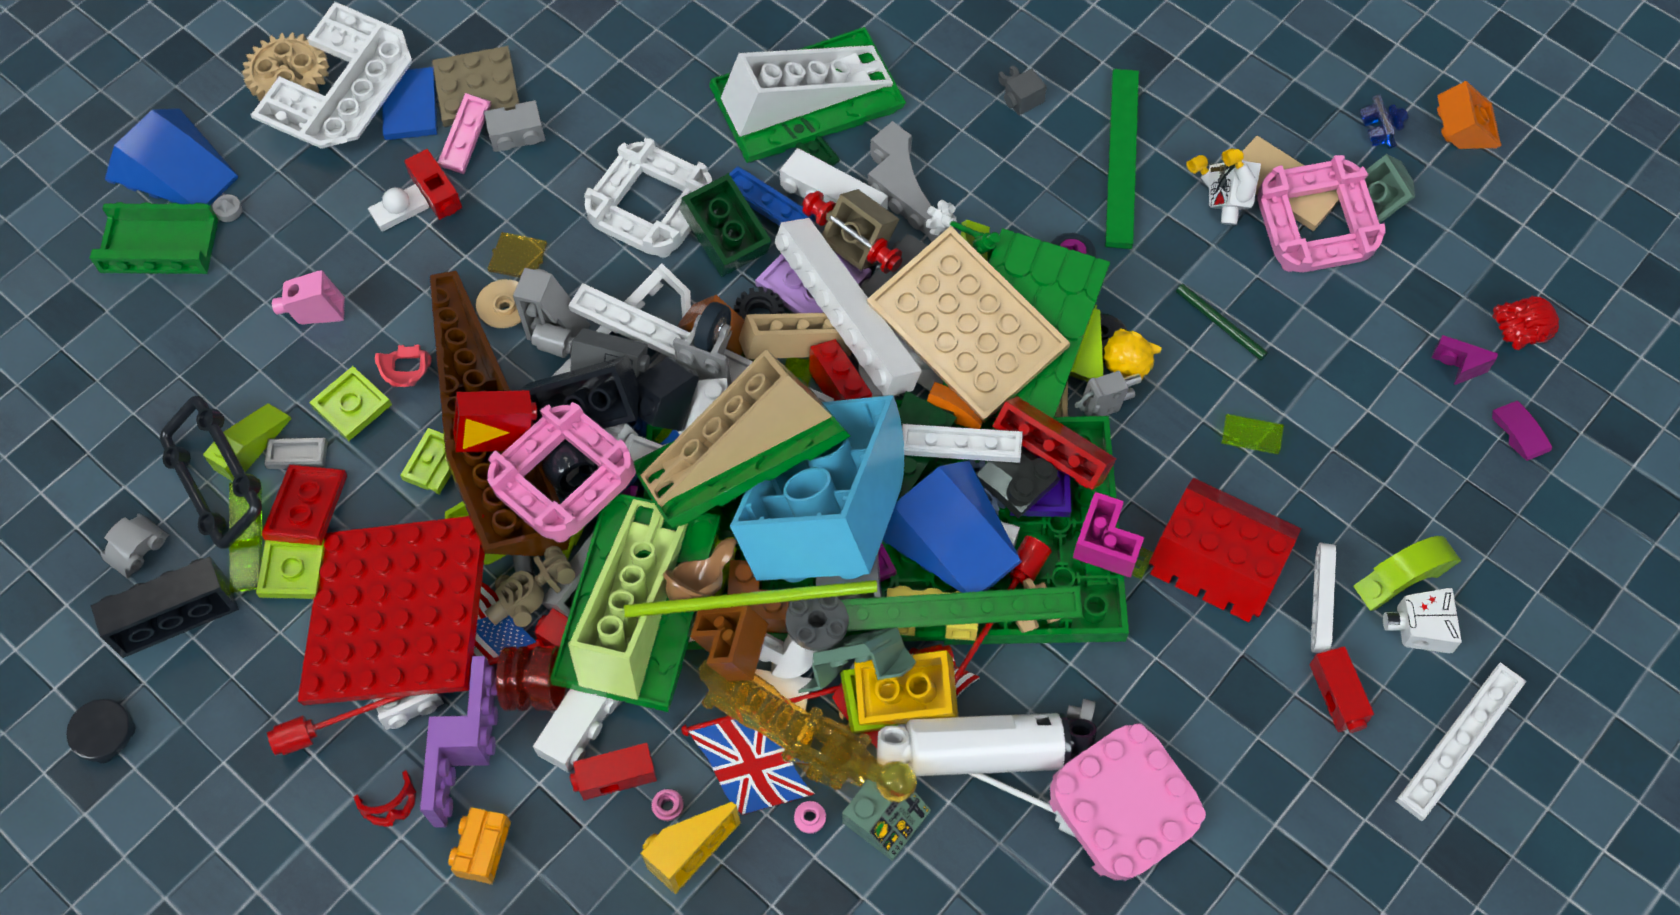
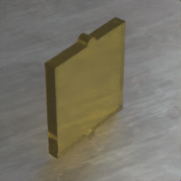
(516, 253)

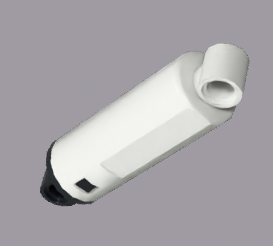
(986, 743)

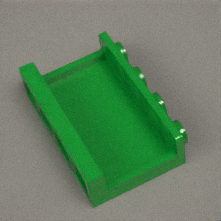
(156, 238)

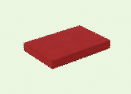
(304, 505)

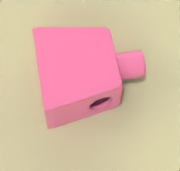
(310, 299)

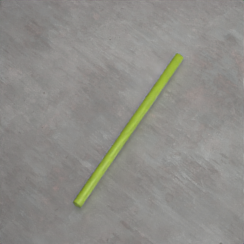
(750, 598)

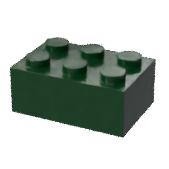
(725, 224)

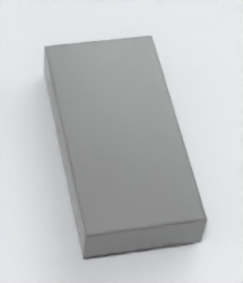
(296, 452)

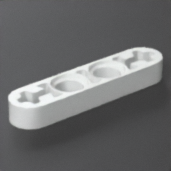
(1323, 598)

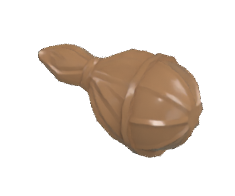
(699, 577)

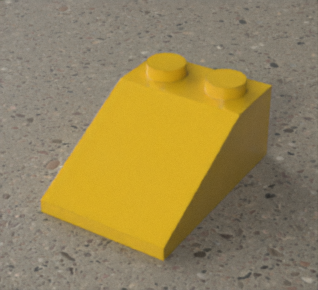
(921, 693)
(686, 846)

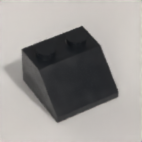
(666, 394)

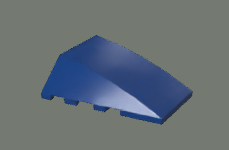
(169, 160)
(952, 530)

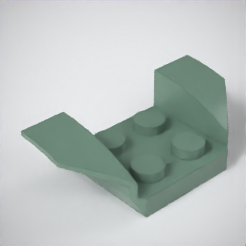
(882, 646)

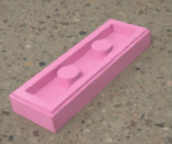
(464, 134)

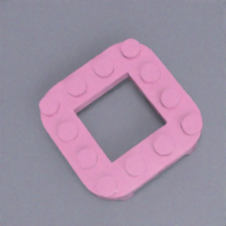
(1358, 209)
(548, 517)

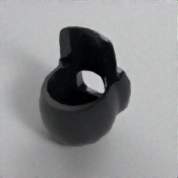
(561, 462)

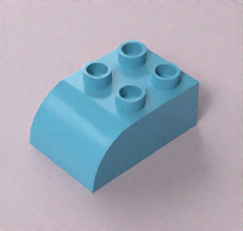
(829, 510)

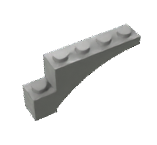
(896, 177)

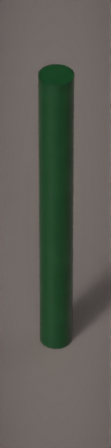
(1222, 322)

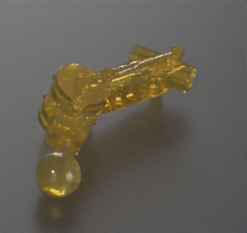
(841, 758)

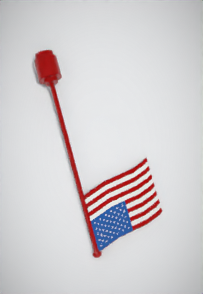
(489, 642)

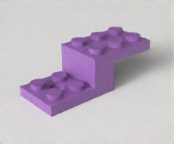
(459, 743)

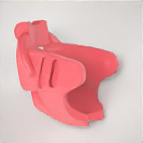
(386, 366)

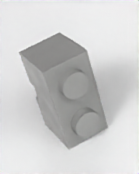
(515, 126)

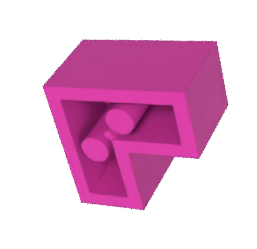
(1102, 542)

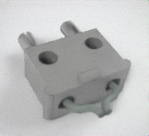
(1107, 393)

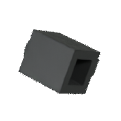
(1023, 90)

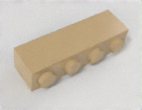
(787, 334)

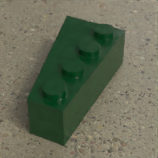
(920, 412)

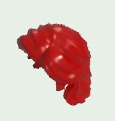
(1527, 321)

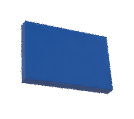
(411, 106)

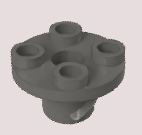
(817, 622)

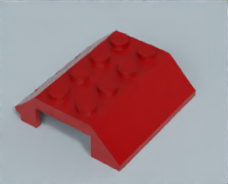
(1223, 549)

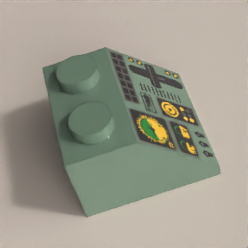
(883, 822)

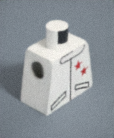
(1426, 621)

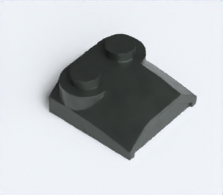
(1019, 484)

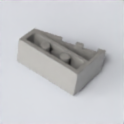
(543, 301)

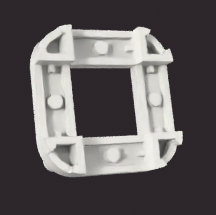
(632, 160)

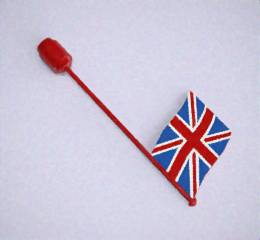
(752, 764)

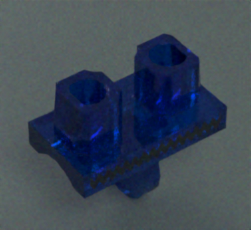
(1377, 113)

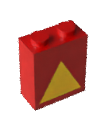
(491, 419)

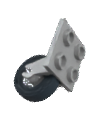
(707, 343)

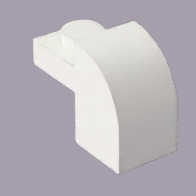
(786, 657)

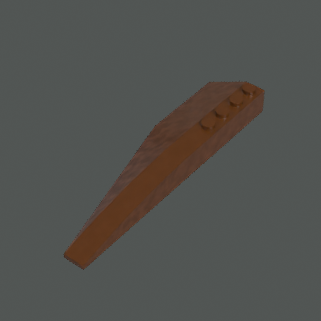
(470, 366)

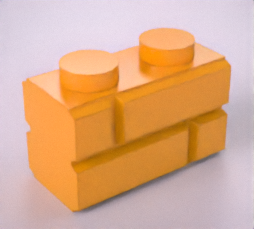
(480, 845)

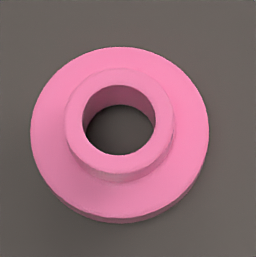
(664, 796)
(809, 826)

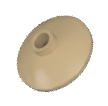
(492, 301)

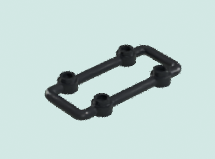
(243, 484)

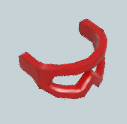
(408, 789)

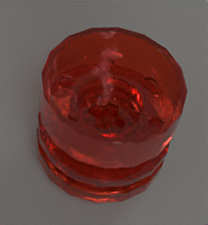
(525, 679)

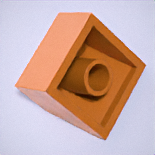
(1467, 118)

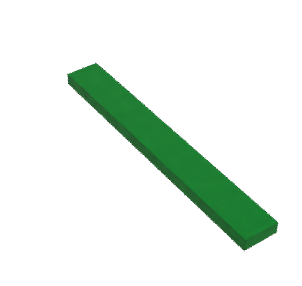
(1122, 159)
(964, 608)

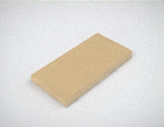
(1307, 209)

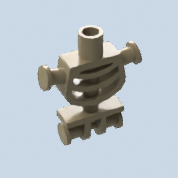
(523, 593)

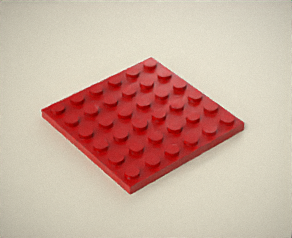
(394, 612)

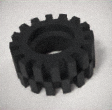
(758, 300)

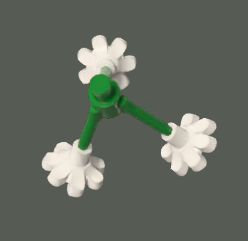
(943, 218)

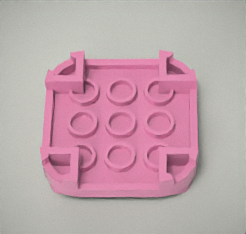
(1126, 802)

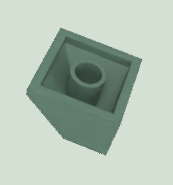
(1389, 186)

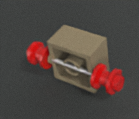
(856, 228)

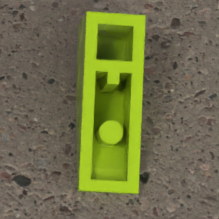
(248, 438)

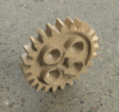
(288, 58)

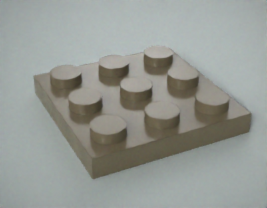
(479, 74)

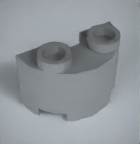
(130, 541)

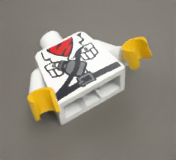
(1230, 183)

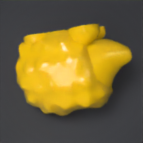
(1130, 353)

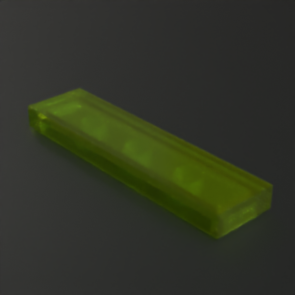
(246, 551)

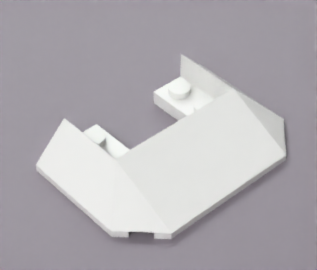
(376, 65)

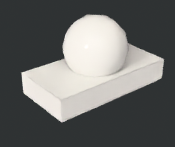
(398, 206)

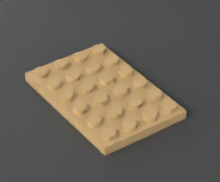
(968, 323)

